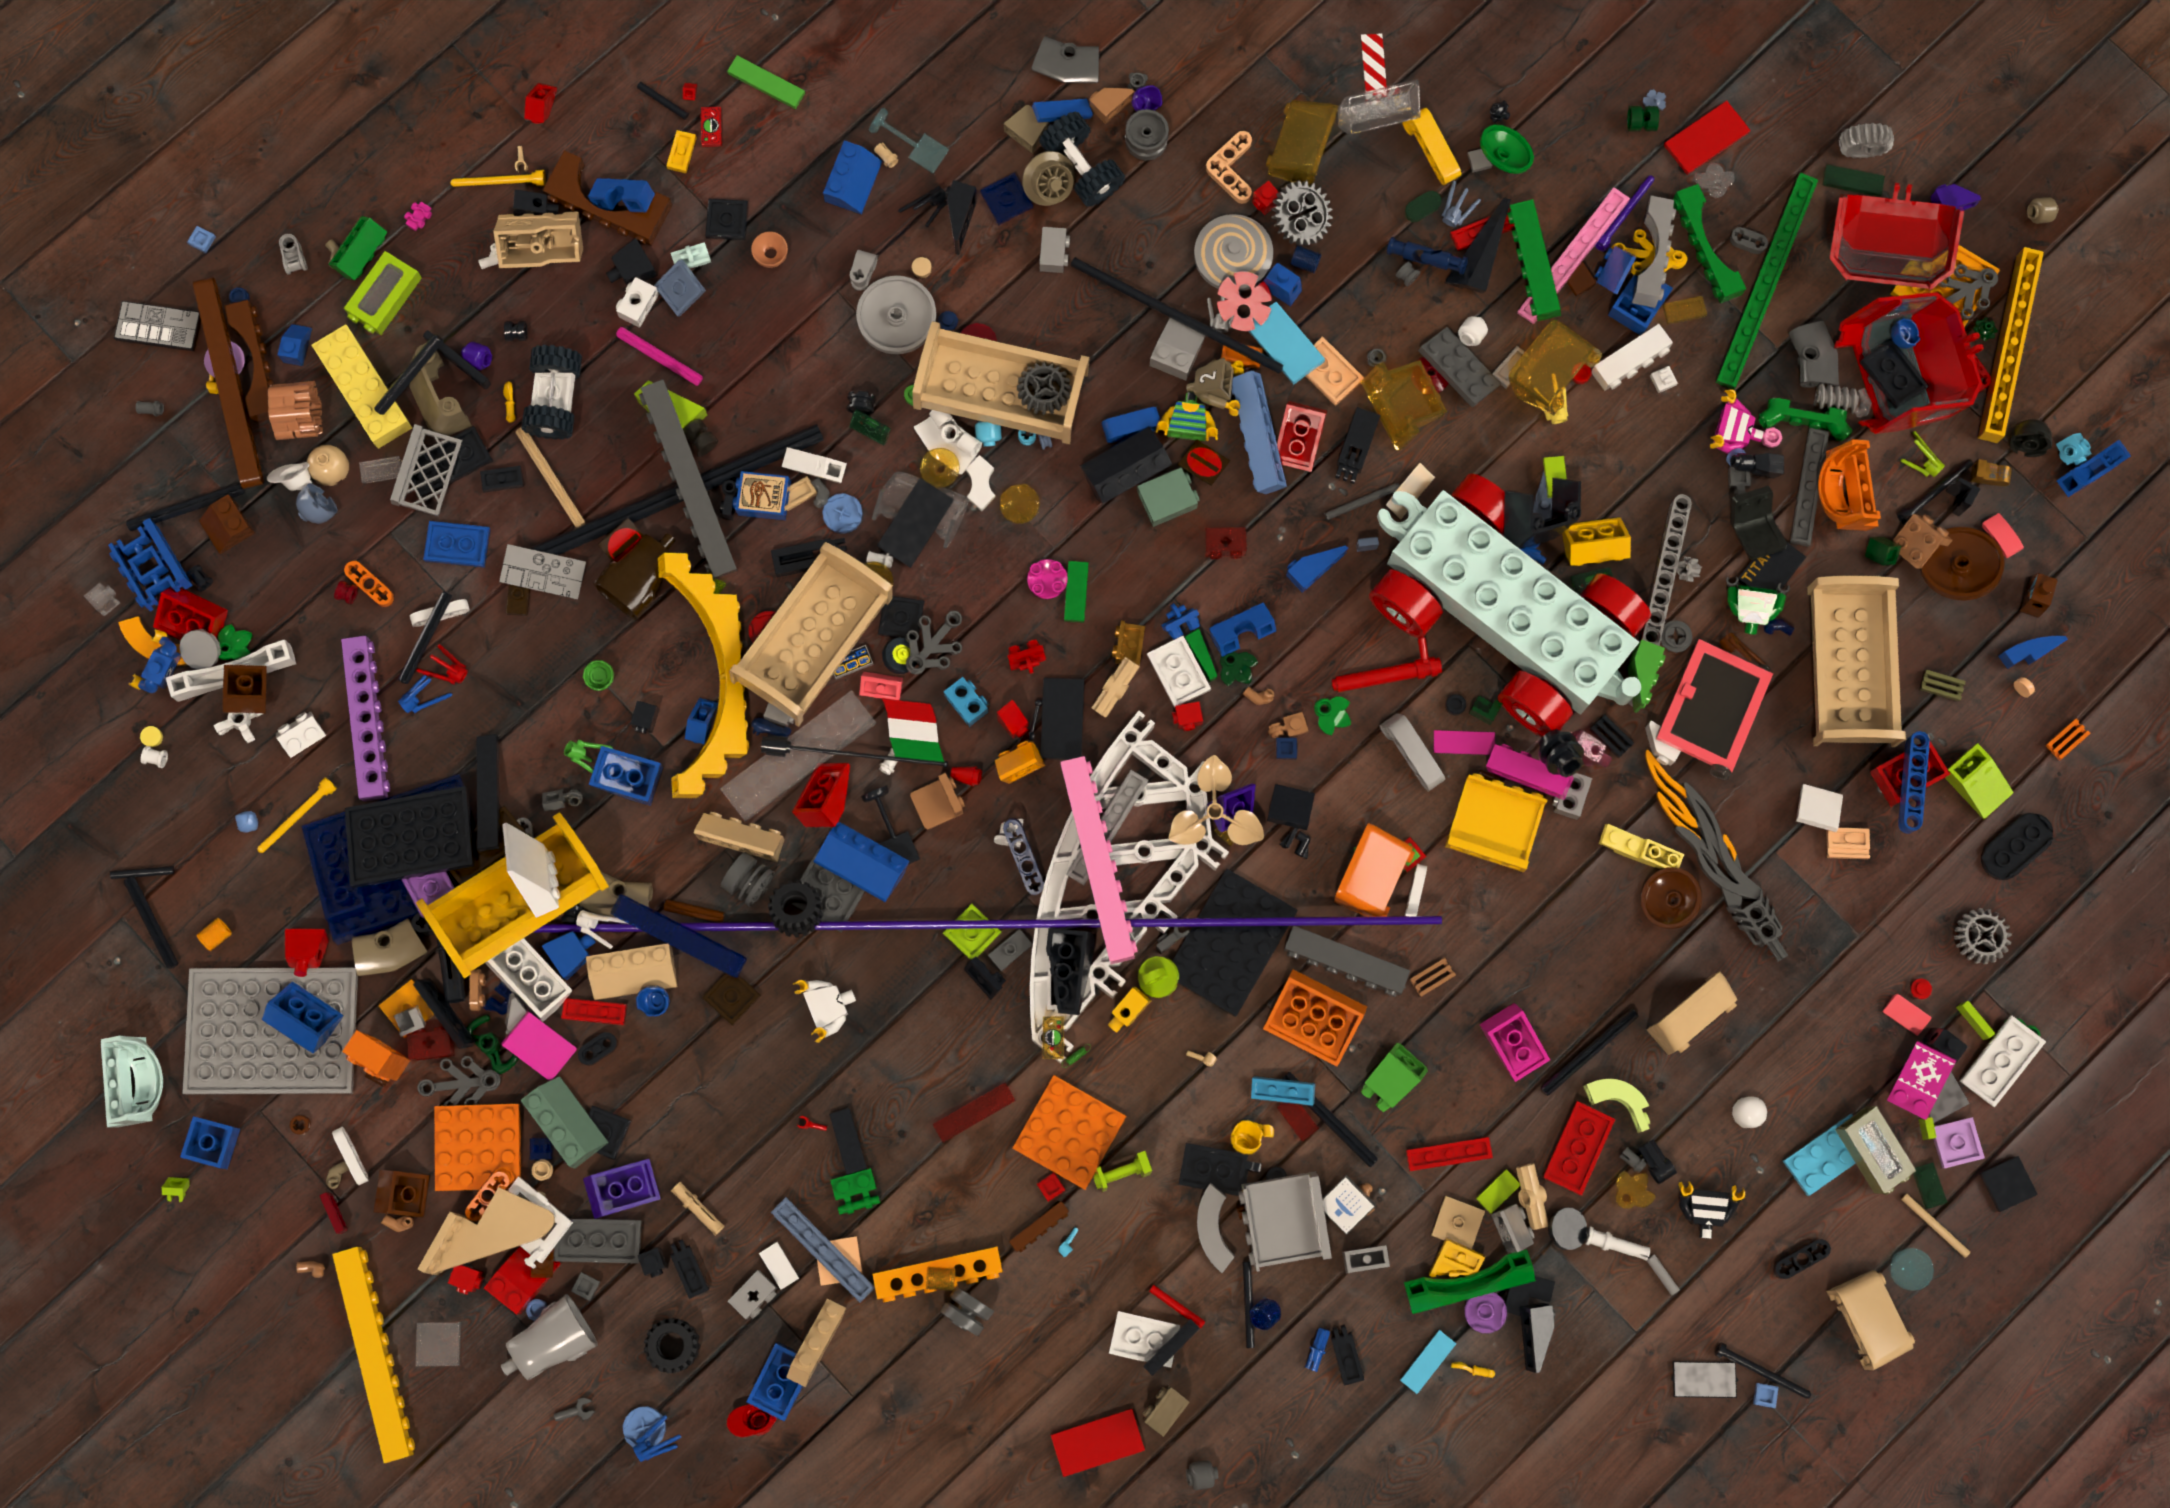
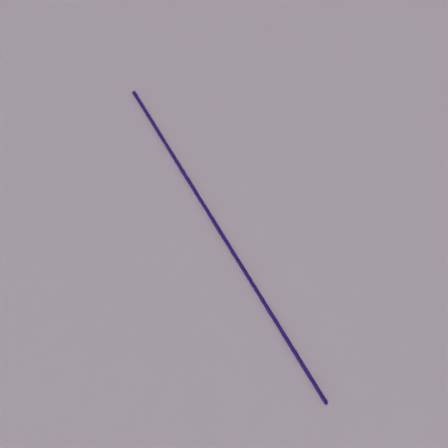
(1063, 923)

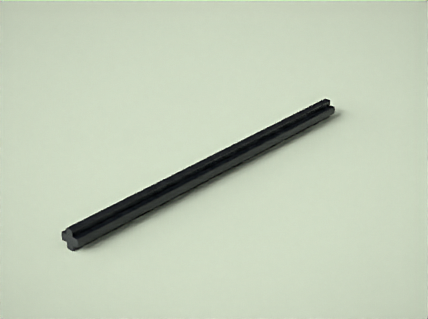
(669, 497)

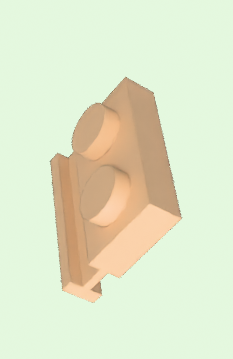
(1848, 843)

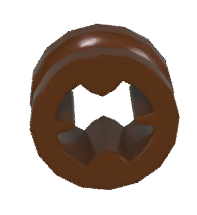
(300, 1118)

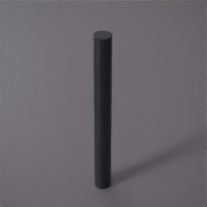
(1248, 1302)

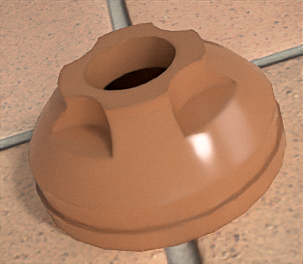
(767, 241)

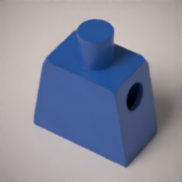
(1282, 283)
(569, 953)

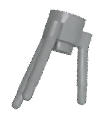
(1217, 322)

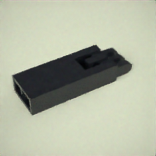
(1359, 437)
(800, 557)

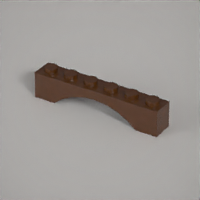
(242, 320)

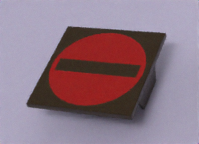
(1204, 462)
(620, 540)

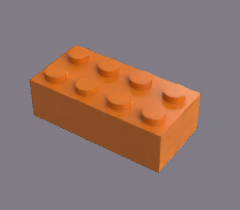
(375, 1056)

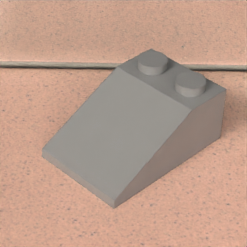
(1177, 349)
(1513, 1229)

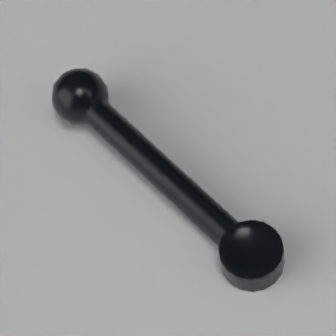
(1030, 735)

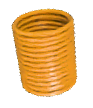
(214, 934)

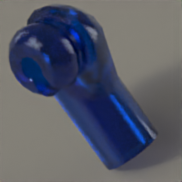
(1778, 624)

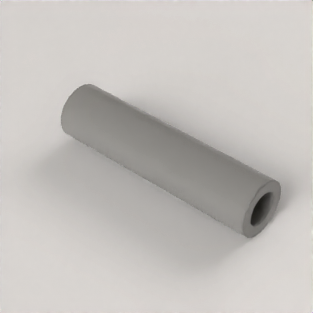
(1663, 1275)

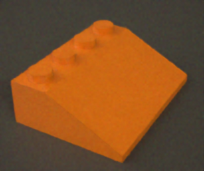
(1315, 1017)

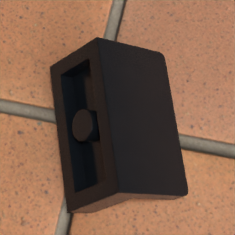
(1964, 492)

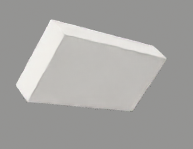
(779, 1265)

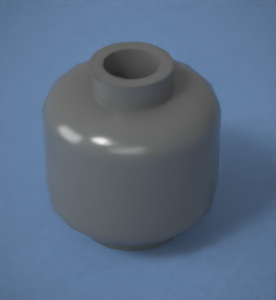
(1201, 1475)

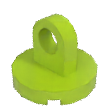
(1158, 977)

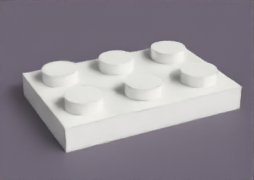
(1178, 671)
(1140, 1337)

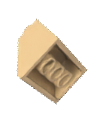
(739, 837)
(631, 971)

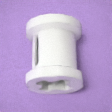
(154, 757)

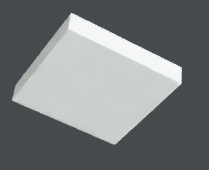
(1819, 808)

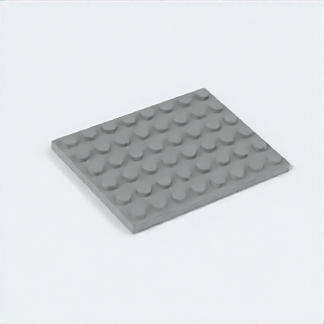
(241, 1054)

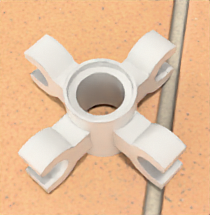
(224, 726)

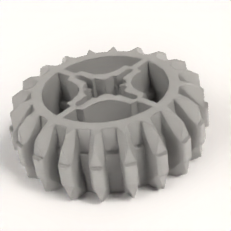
(1866, 140)
(1968, 946)

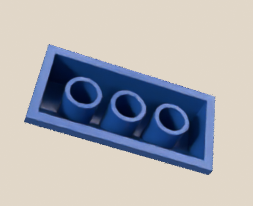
(861, 861)

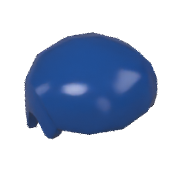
(1905, 333)
(653, 1000)

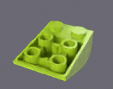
(1979, 781)

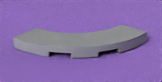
(1209, 1230)

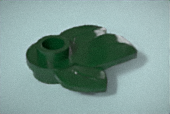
(1239, 669)

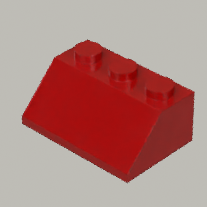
(185, 612)

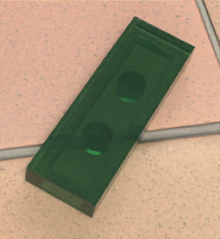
(1853, 180)

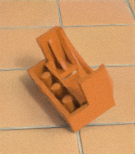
(1854, 464)

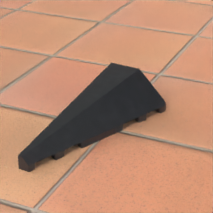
(1482, 253)

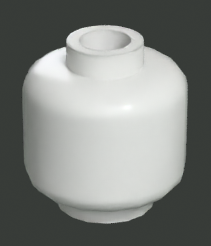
(1472, 331)

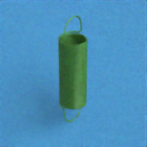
(1076, 1055)

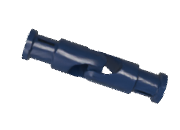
(1438, 258)

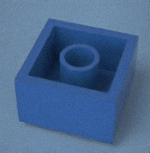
(210, 1143)

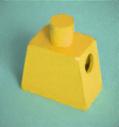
(1136, 1002)

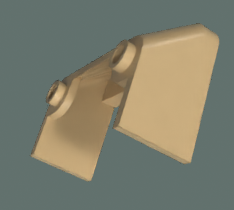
(1694, 1014)

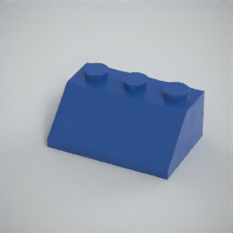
(852, 178)
(302, 1017)

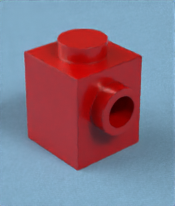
(1264, 197)
(1187, 716)
(466, 1279)

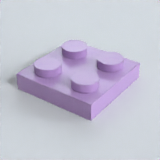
(1958, 1143)

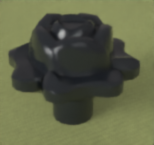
(1499, 111)

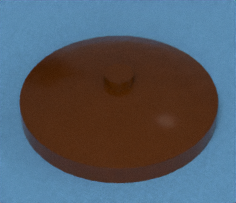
(1966, 567)

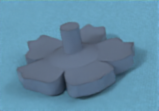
(1655, 100)

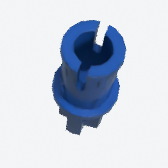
(1317, 1349)

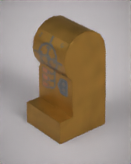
(1990, 473)

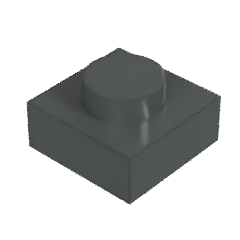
(586, 1286)

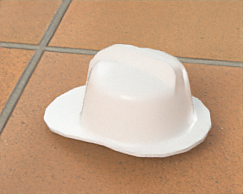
(291, 476)

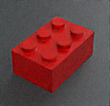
(1889, 775)

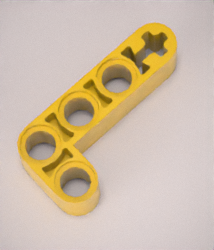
(1434, 146)

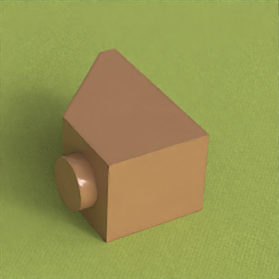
(1110, 102)

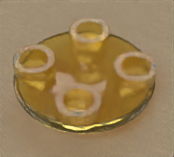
(1019, 503)

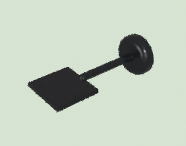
(898, 844)

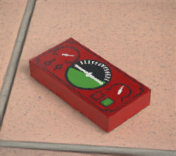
(711, 127)

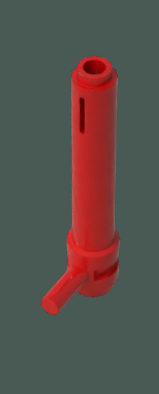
(1418, 669)

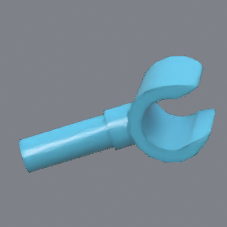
(1064, 1248)

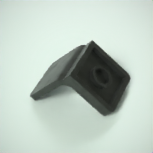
(1755, 524)

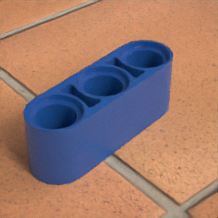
(1128, 424)

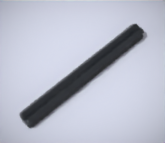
(408, 374)
(425, 637)
(150, 922)

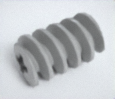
(1837, 397)

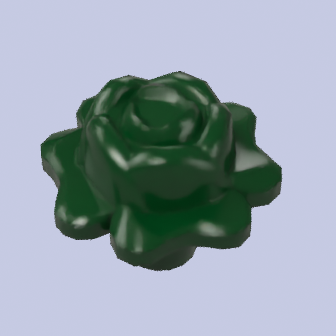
(1985, 329)

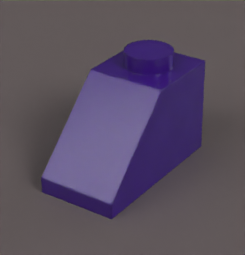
(1955, 196)

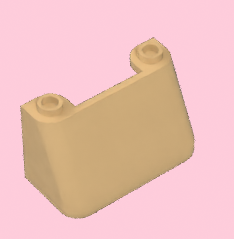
(1872, 1319)

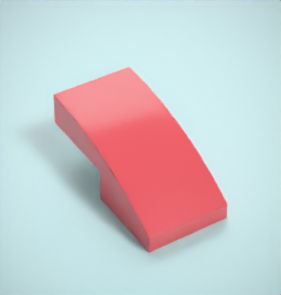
(2003, 534)

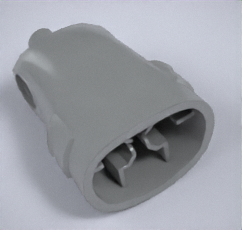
(551, 1339)

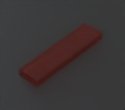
(974, 1112)

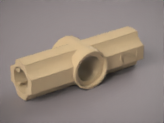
(1115, 687)
(1532, 1196)

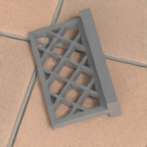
(408, 466)

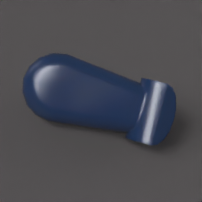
(762, 725)

